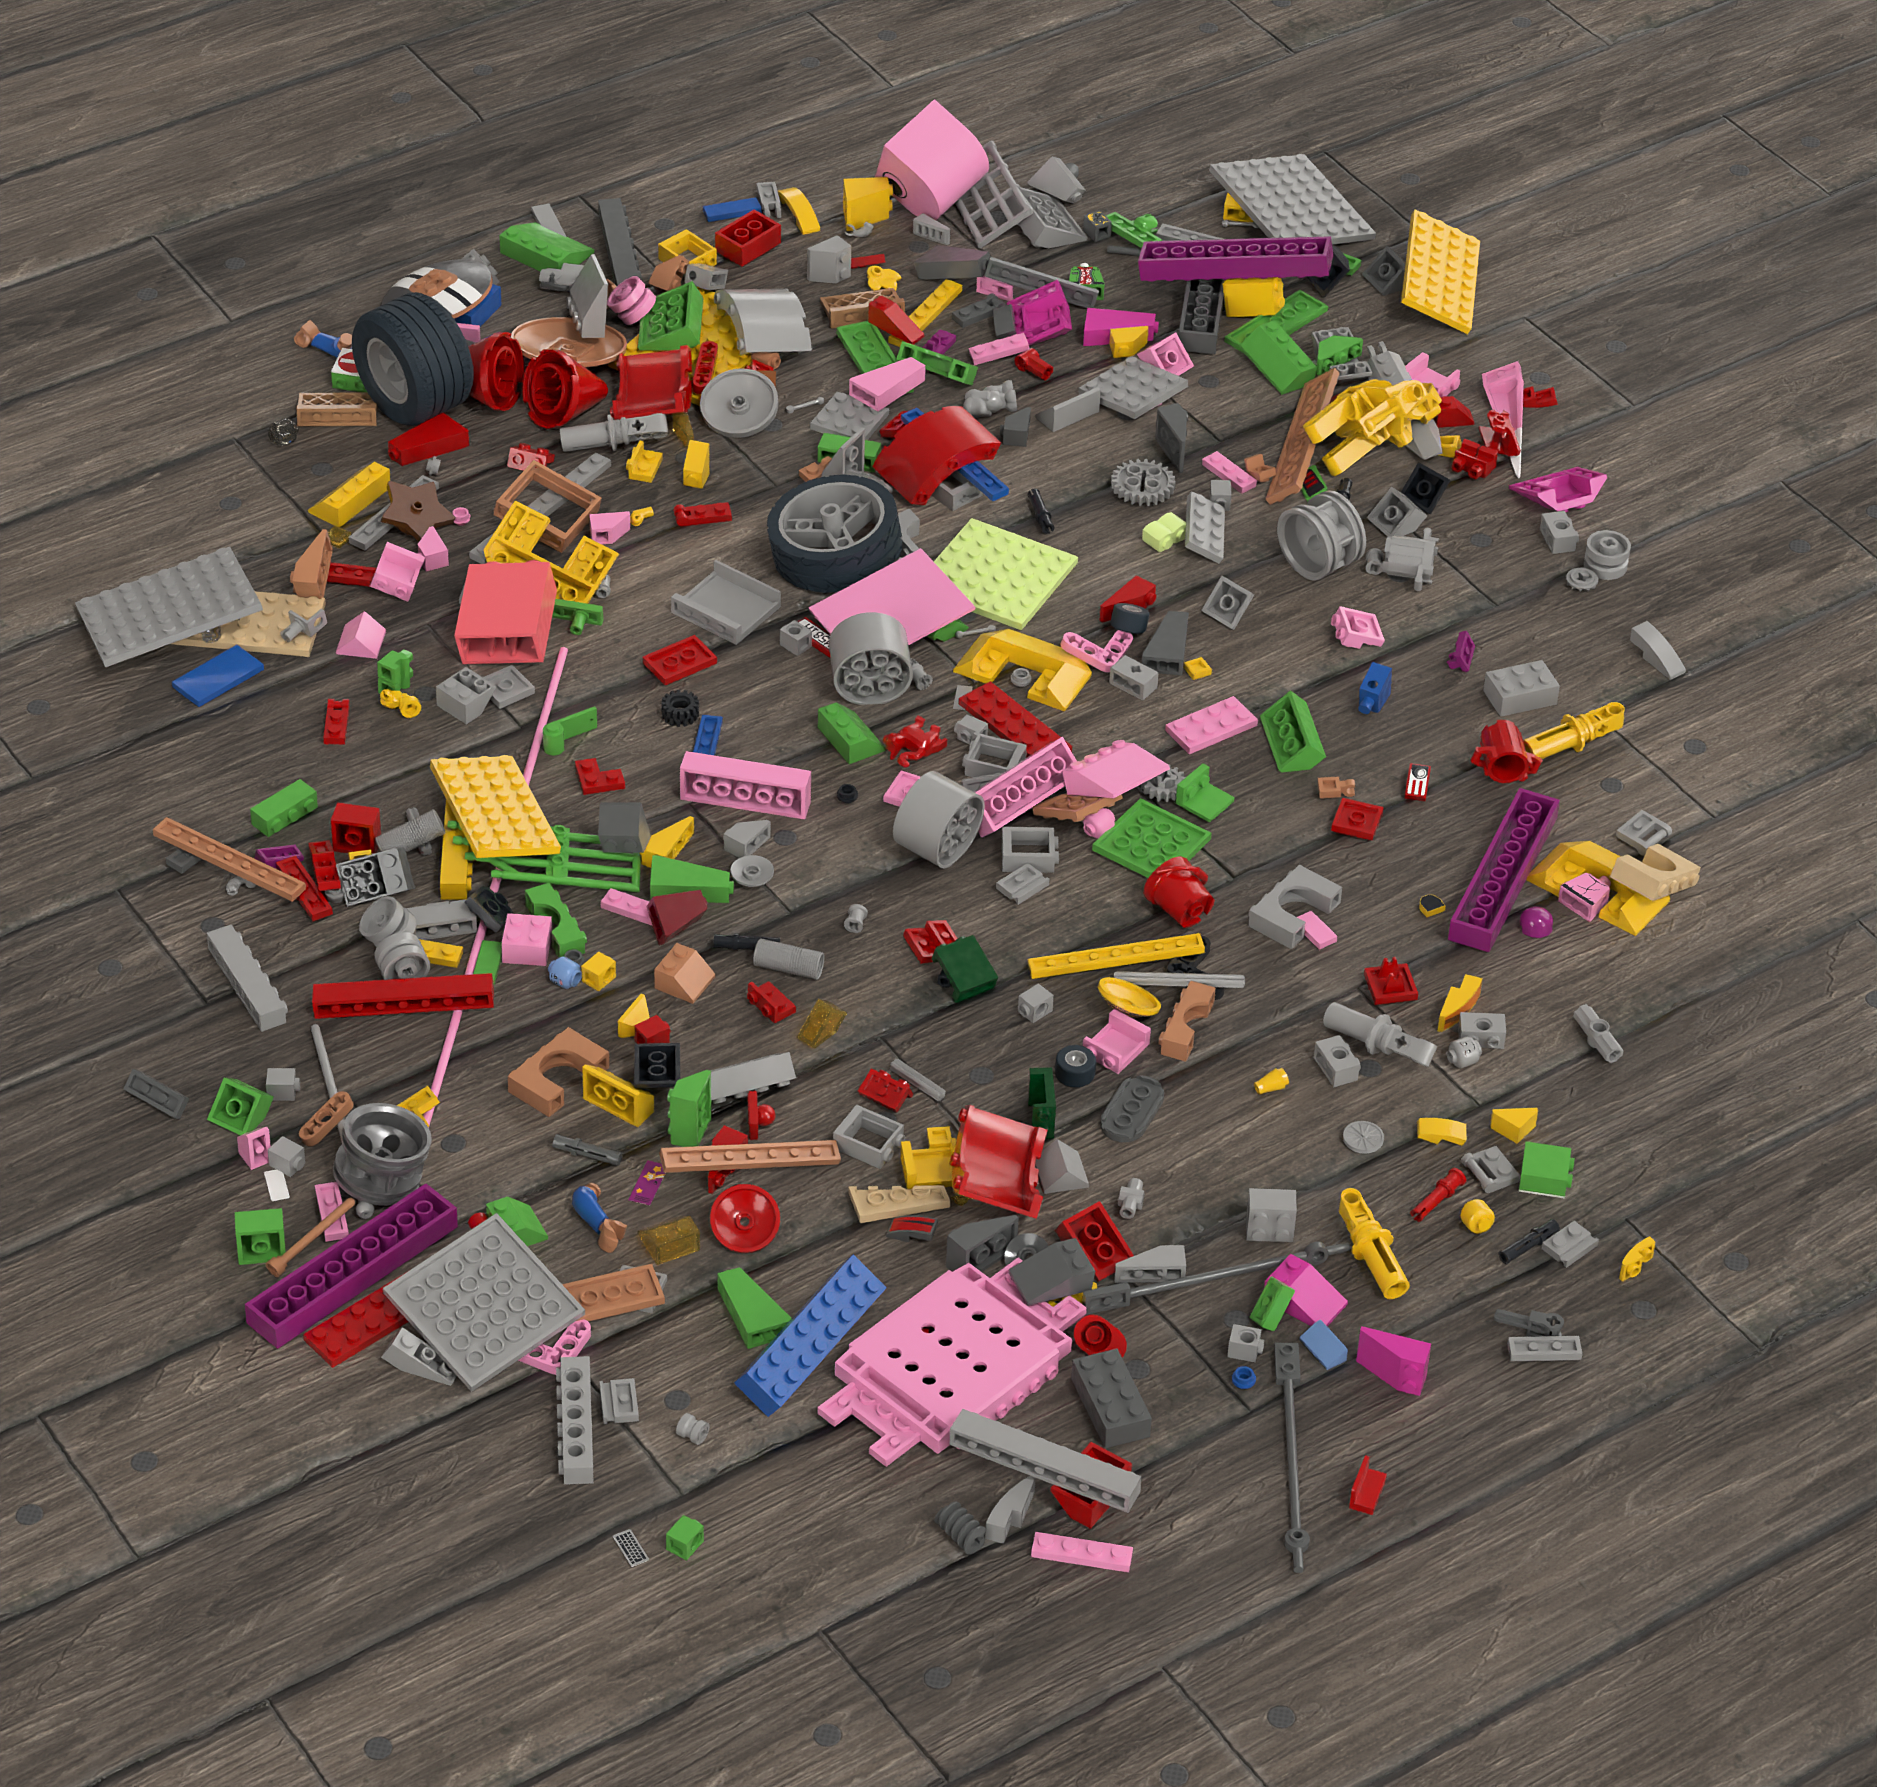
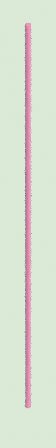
(455, 1020)

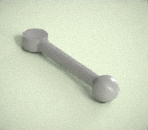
(1225, 223)
(790, 409)
(959, 634)

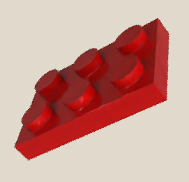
(679, 660)

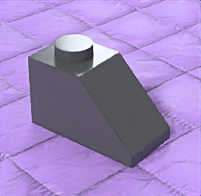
(1016, 428)

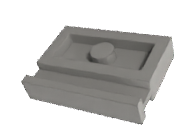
(1022, 883)
(1570, 1244)
(619, 1401)

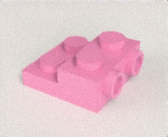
(1356, 628)

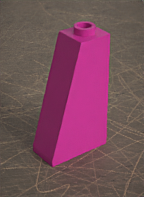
(1100, 322)

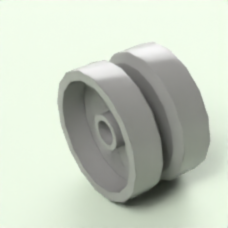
(1607, 554)
(386, 918)
(402, 957)

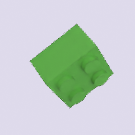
(259, 1235)

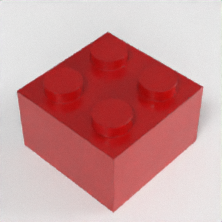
(355, 828)

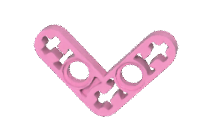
(1099, 655)
(552, 1355)

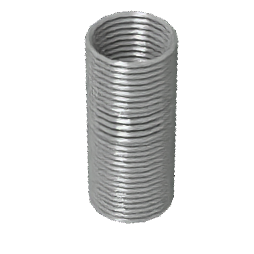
(423, 828)
(787, 957)

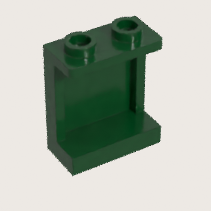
(965, 967)
(1042, 1098)

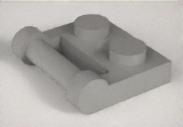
(1638, 827)
(1496, 1166)

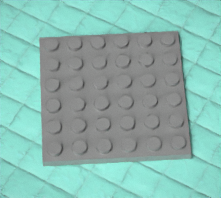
(484, 1302)

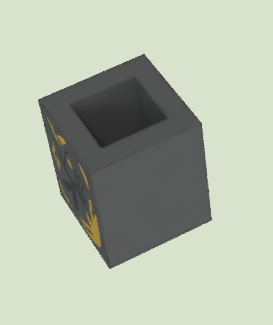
(1097, 226)

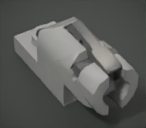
(560, 279)

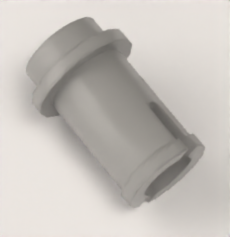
(604, 589)

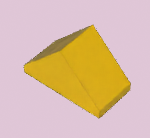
(1514, 1122)

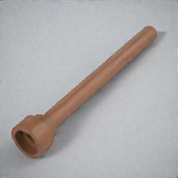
(277, 1264)

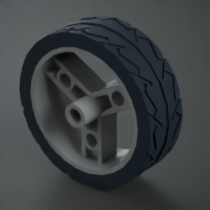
(829, 515)

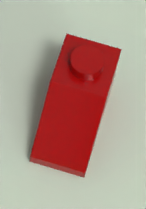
(1453, 413)

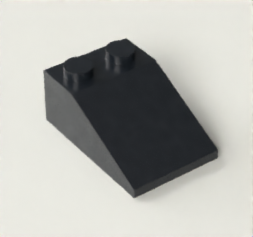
(657, 1065)

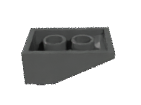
(1172, 433)
(980, 1242)
(1053, 1273)

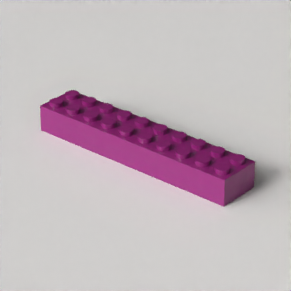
(1235, 258)
(1503, 870)
(351, 1265)

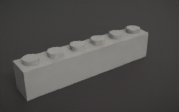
(247, 978)

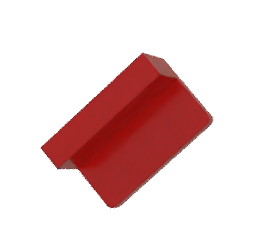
(1367, 1488)

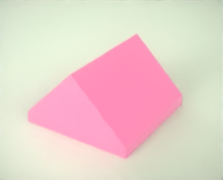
(361, 637)

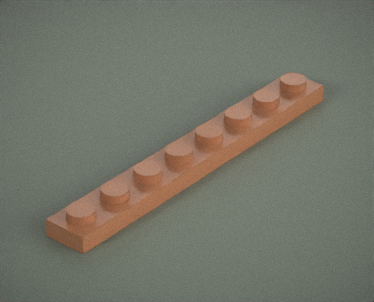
(229, 859)
(749, 1156)

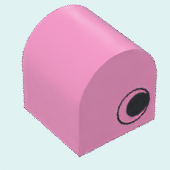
(932, 162)

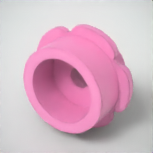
(462, 516)

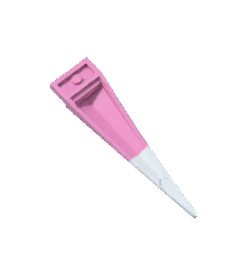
(1505, 393)

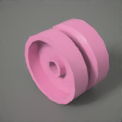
(631, 300)

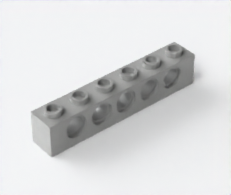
(576, 1420)

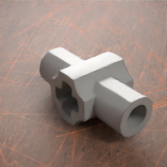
(1131, 1198)

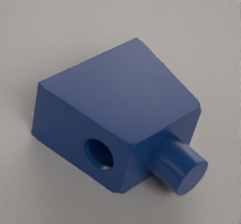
(1372, 697)

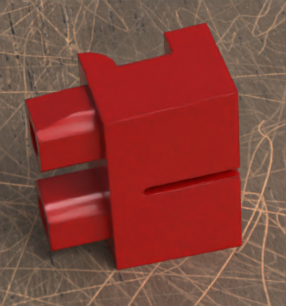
(1474, 459)

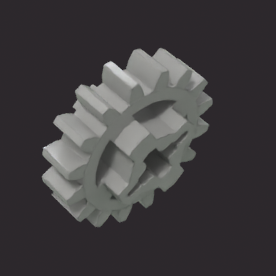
(1164, 785)

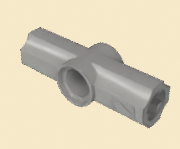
(1598, 1033)

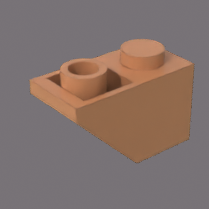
(669, 274)

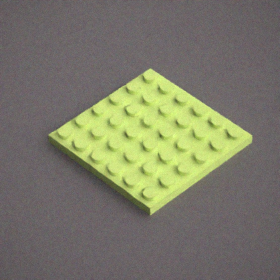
(1003, 571)

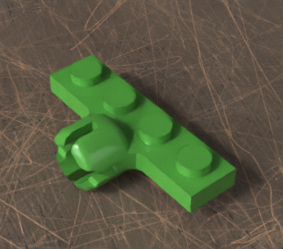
(1135, 231)

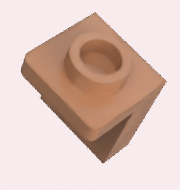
(1256, 468)

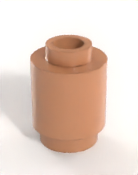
(768, 358)

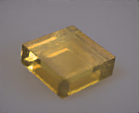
(338, 536)

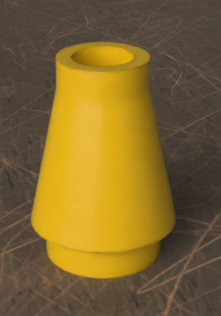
(1273, 1081)

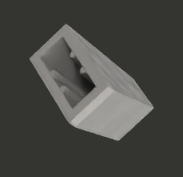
(1057, 181)

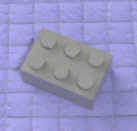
(1521, 688)

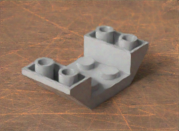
(1349, 371)

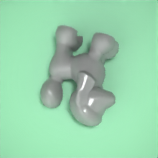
(990, 400)

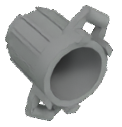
(1411, 557)

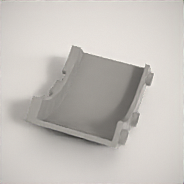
(766, 320)

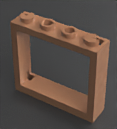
(556, 482)

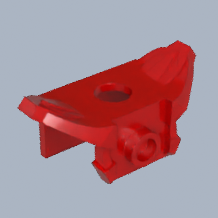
(1494, 436)

